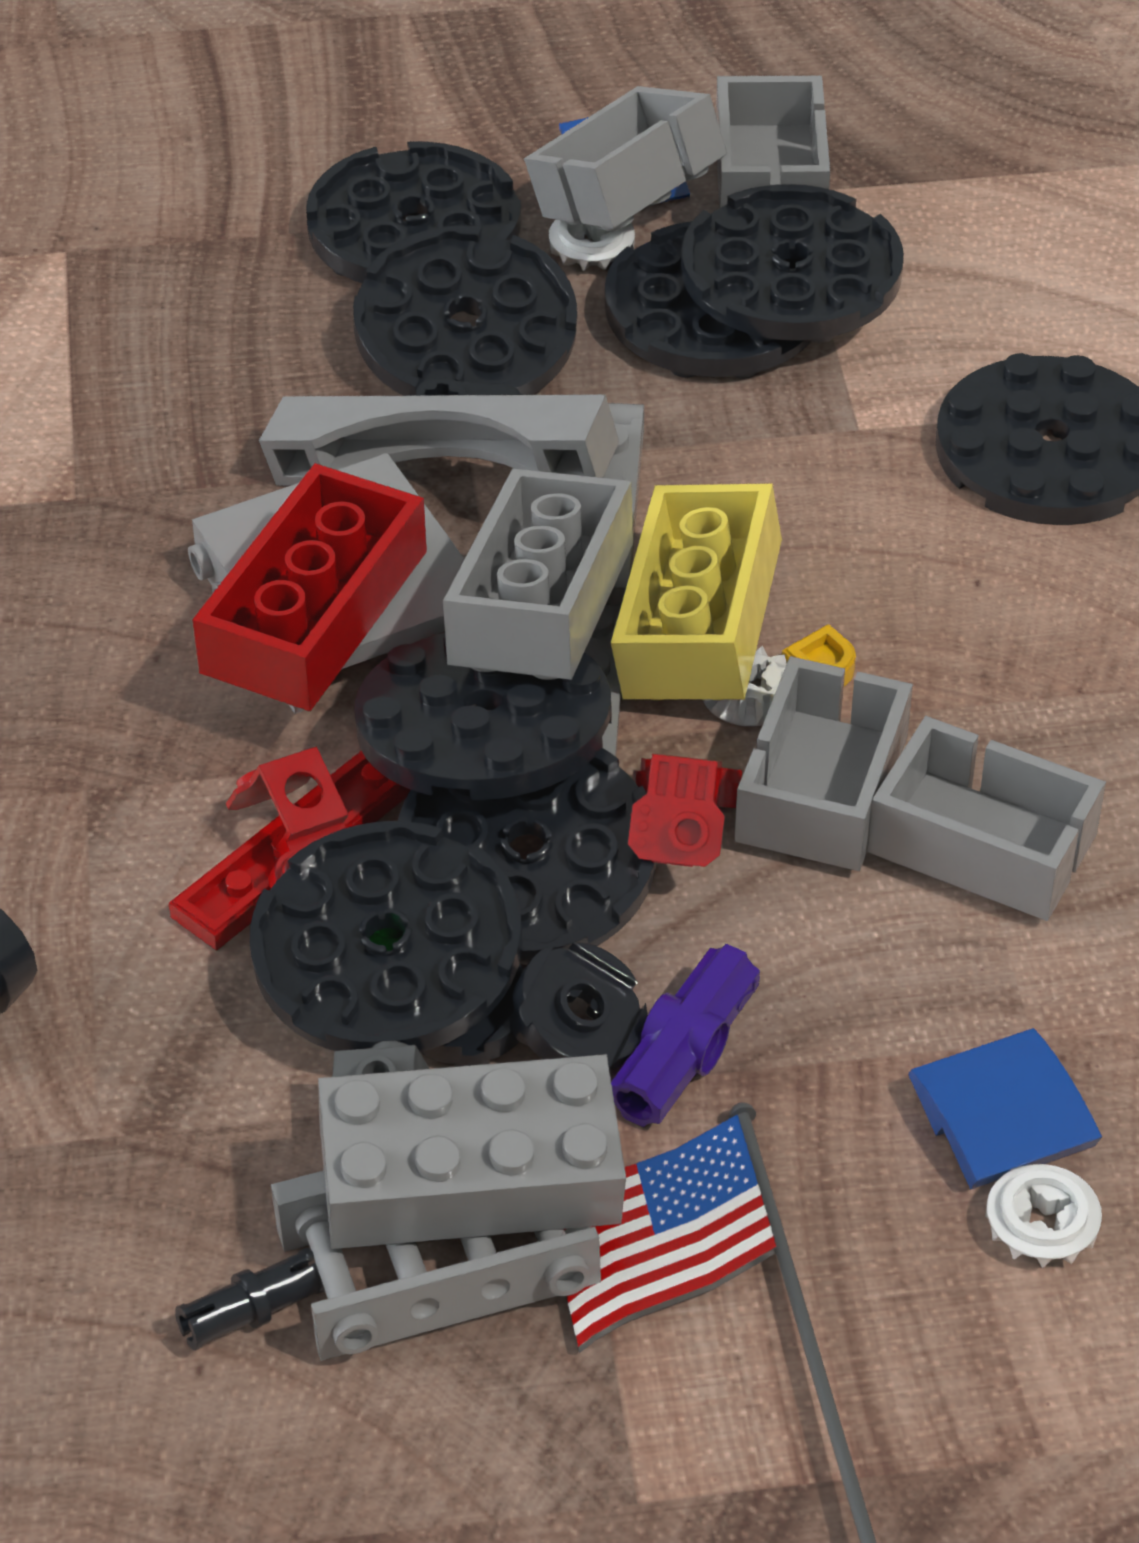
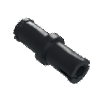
(249, 1299)

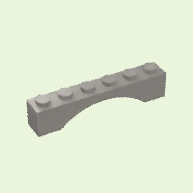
(515, 430)

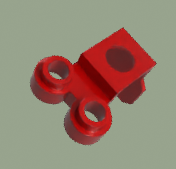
(680, 813)
(302, 825)

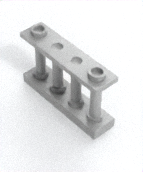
(422, 1299)

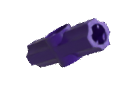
(684, 1035)

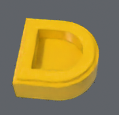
(825, 647)

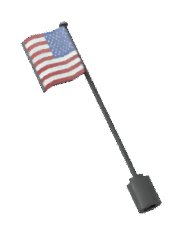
(689, 1228)

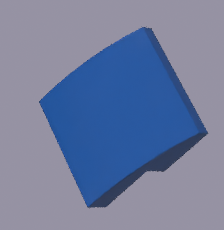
(1005, 1106)

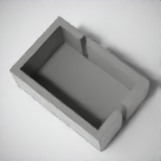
(771, 132)
(626, 157)
(817, 776)
(1003, 843)

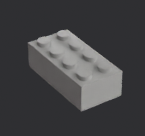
(539, 574)
(470, 1151)

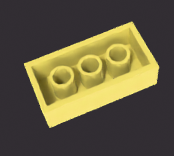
(697, 592)

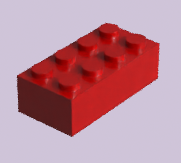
(310, 586)

